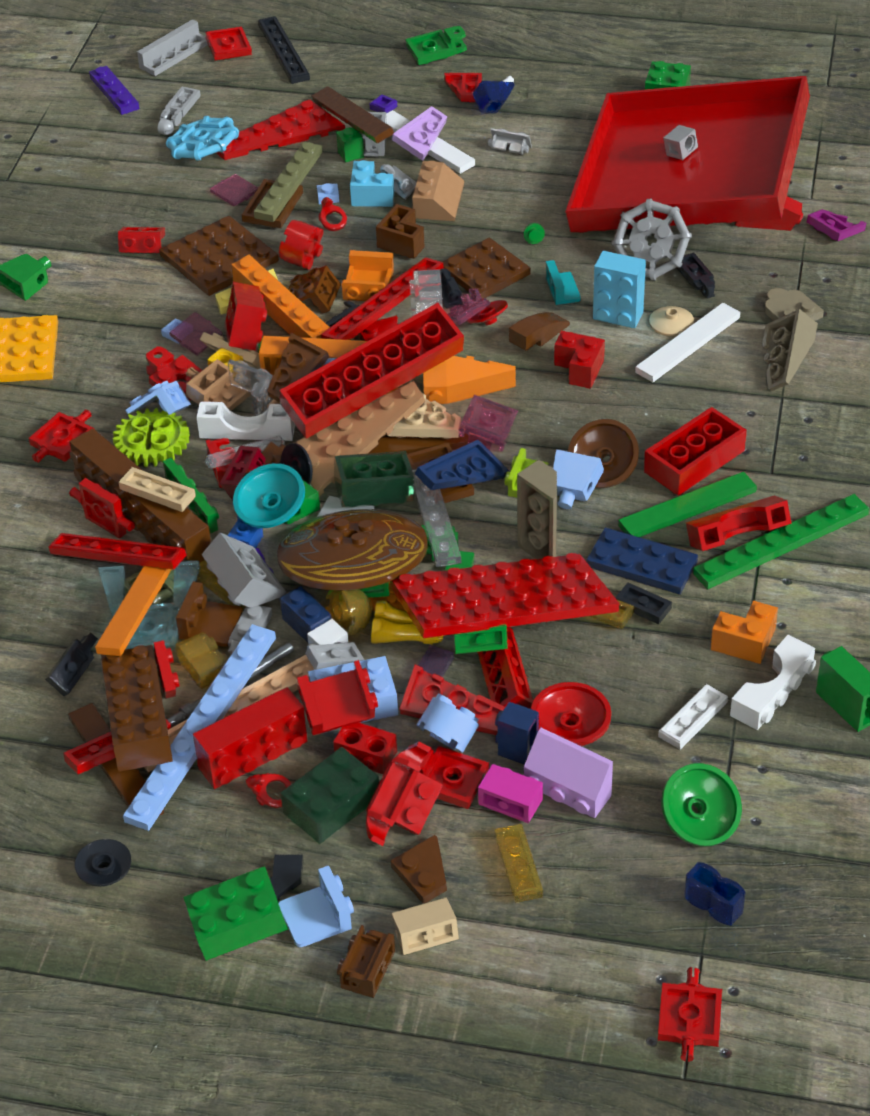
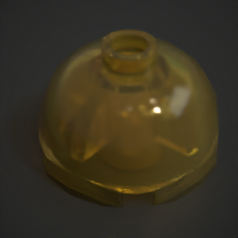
(350, 609)

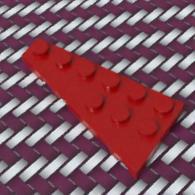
(284, 129)

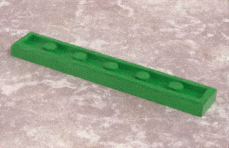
(688, 505)

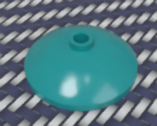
(263, 488)

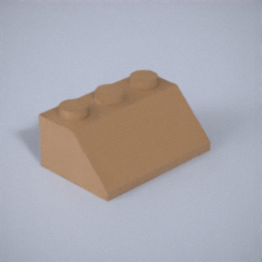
(437, 192)

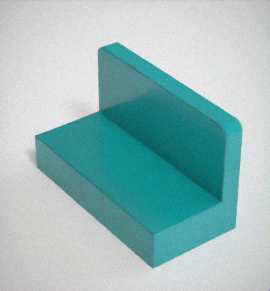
(561, 285)

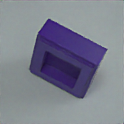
(383, 104)

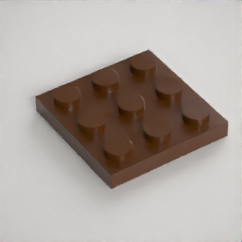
(486, 268)

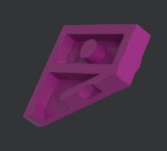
(834, 224)

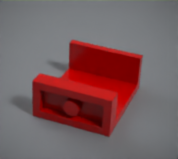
(337, 699)

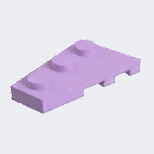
(421, 132)

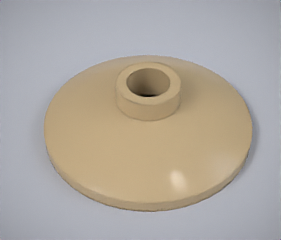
(671, 320)

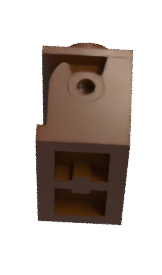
(366, 961)

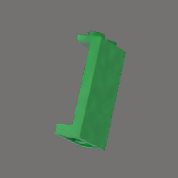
(483, 640)

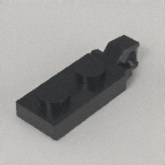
(698, 274)
(72, 664)

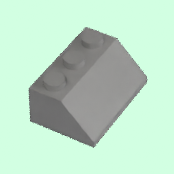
(241, 572)

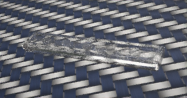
(437, 524)

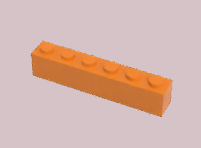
(279, 301)

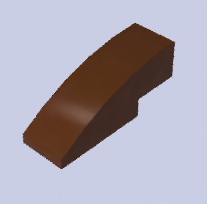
(536, 329)

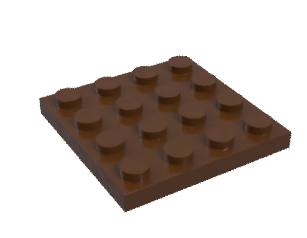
(210, 252)

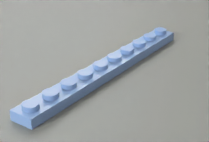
(211, 708)

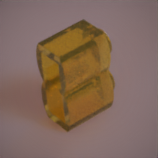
(201, 658)

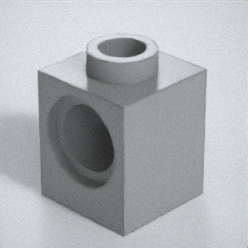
(680, 142)

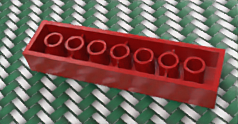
(371, 370)

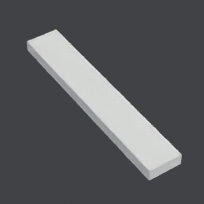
(440, 149)
(687, 342)

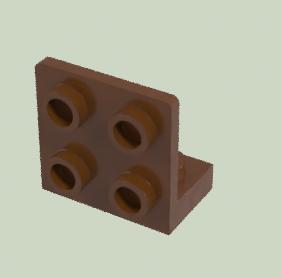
(318, 285)
(204, 616)

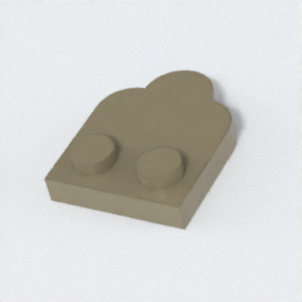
(784, 302)

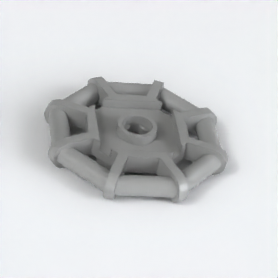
(663, 234)

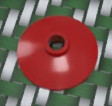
(489, 314)

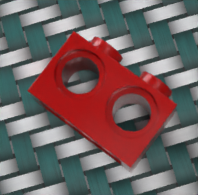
(368, 744)

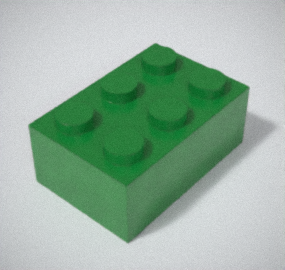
(235, 913)

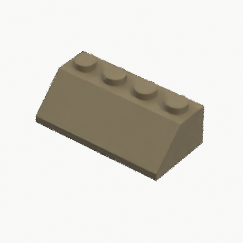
(537, 510)

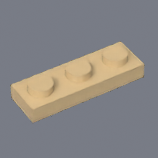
(216, 341)
(157, 489)

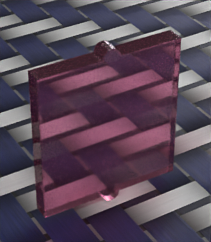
(234, 190)
(190, 332)

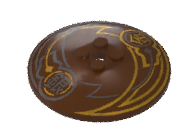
(352, 549)

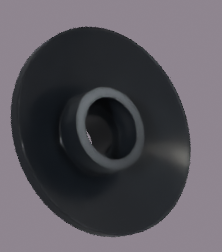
(298, 459)
(101, 854)

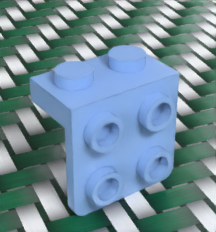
(319, 911)

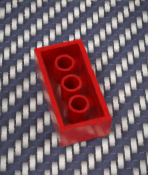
(694, 451)
(250, 737)

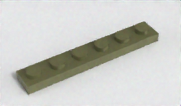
(288, 182)

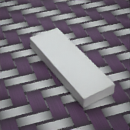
(693, 716)

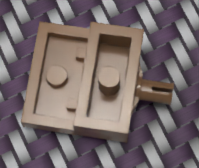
(214, 386)

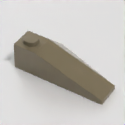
(786, 346)

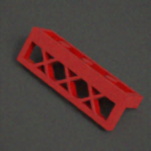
(513, 674)

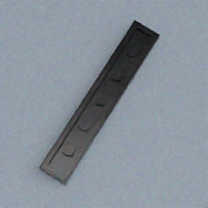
(283, 50)

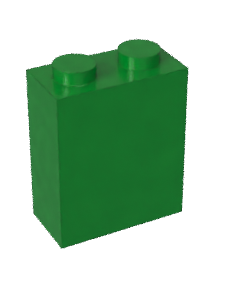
(845, 687)

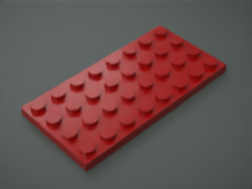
(502, 594)

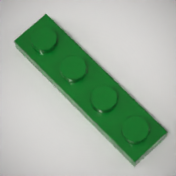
(199, 504)

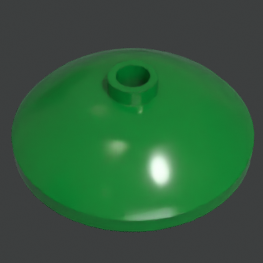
(712, 794)

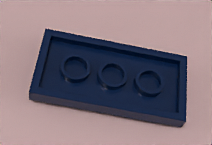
(642, 560)

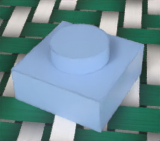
(328, 190)

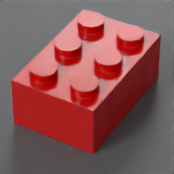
(244, 316)

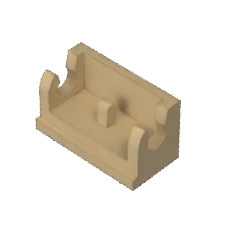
(425, 926)

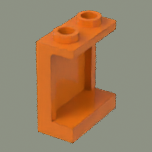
(367, 274)

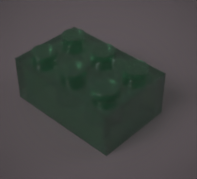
(374, 478)
(329, 795)

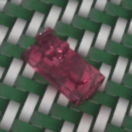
(470, 307)

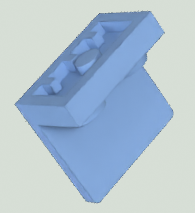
(170, 398)

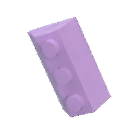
(570, 773)

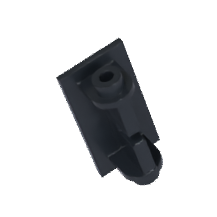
(450, 291)

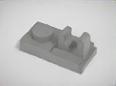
(332, 654)

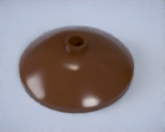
(609, 439)

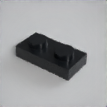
(645, 603)

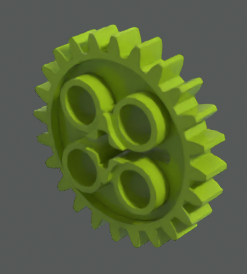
(167, 439)

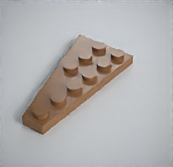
(358, 432)

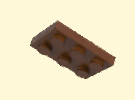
(248, 213)
(426, 455)

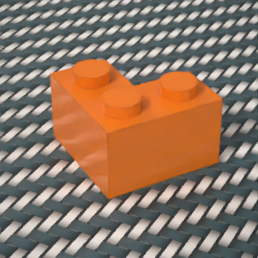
(747, 636)

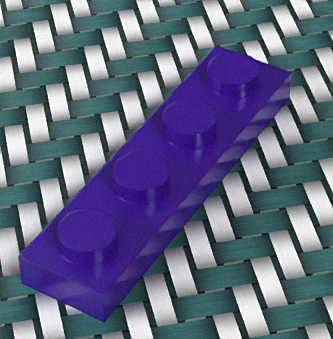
(114, 90)

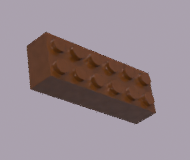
(136, 709)

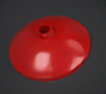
(573, 712)

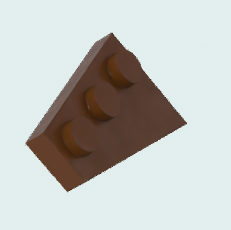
(297, 361)

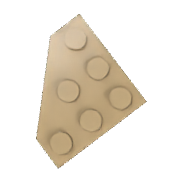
(427, 422)

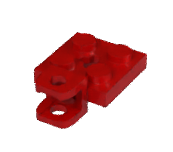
(167, 368)
(449, 762)

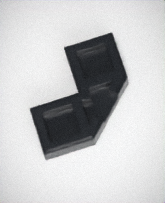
(286, 873)

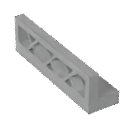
(169, 46)

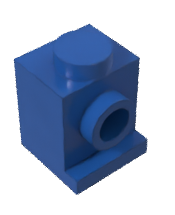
(246, 533)

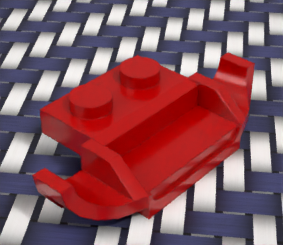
(402, 795)

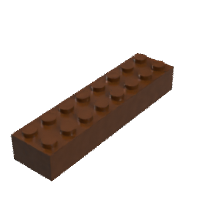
(161, 525)

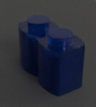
(714, 893)

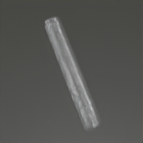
(225, 457)

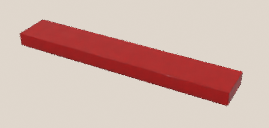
(117, 551)

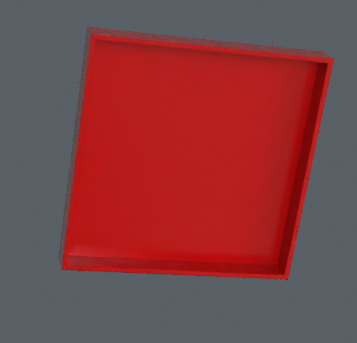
(736, 174)

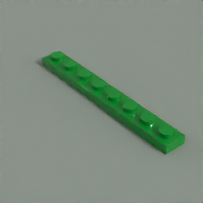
(780, 541)

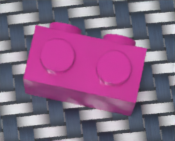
(510, 793)

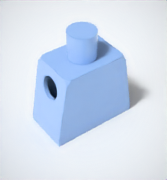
(575, 476)

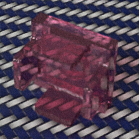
(488, 422)

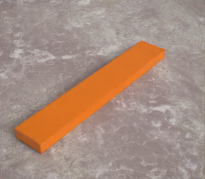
(132, 611)

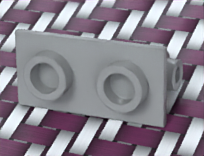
(518, 142)
(402, 183)

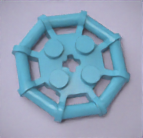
(202, 138)

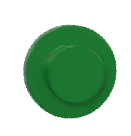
(534, 233)

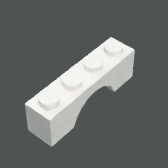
(218, 422)
(757, 702)

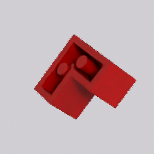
(581, 355)

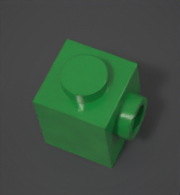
(350, 144)

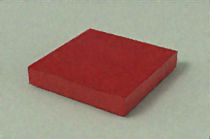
(228, 43)

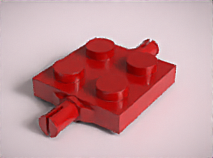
(55, 435)
(102, 508)
(690, 1014)

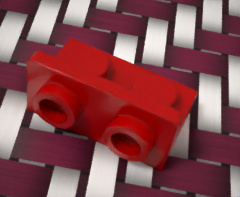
(140, 239)

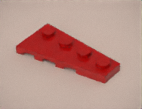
(425, 686)

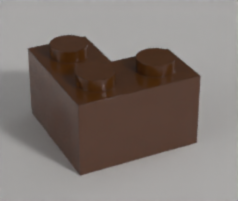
(400, 232)

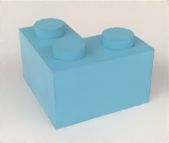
(371, 188)

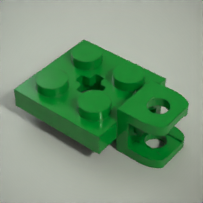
(436, 45)

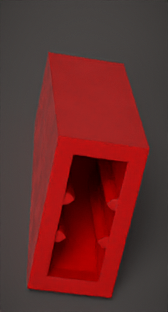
(791, 215)

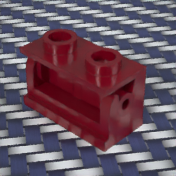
(244, 461)

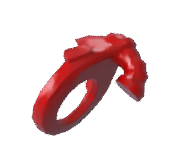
(327, 209)
(258, 785)

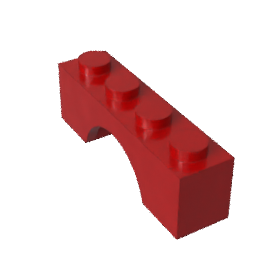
(758, 515)

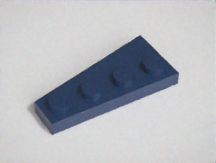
(462, 467)

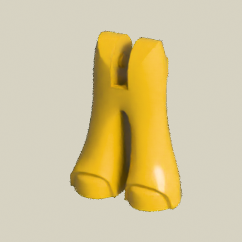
(395, 625)

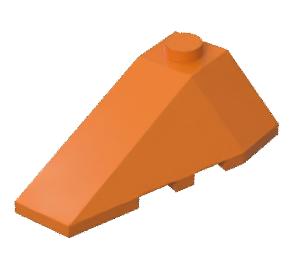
(465, 377)

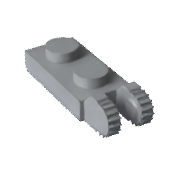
(180, 104)

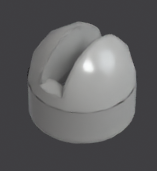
(165, 126)

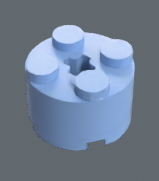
(448, 724)

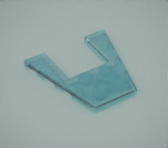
(160, 618)

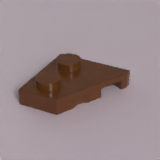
(422, 869)

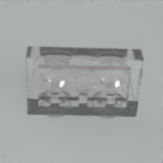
(252, 380)

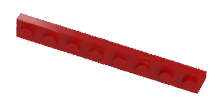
(378, 304)

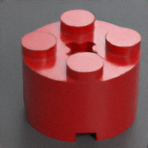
(301, 244)

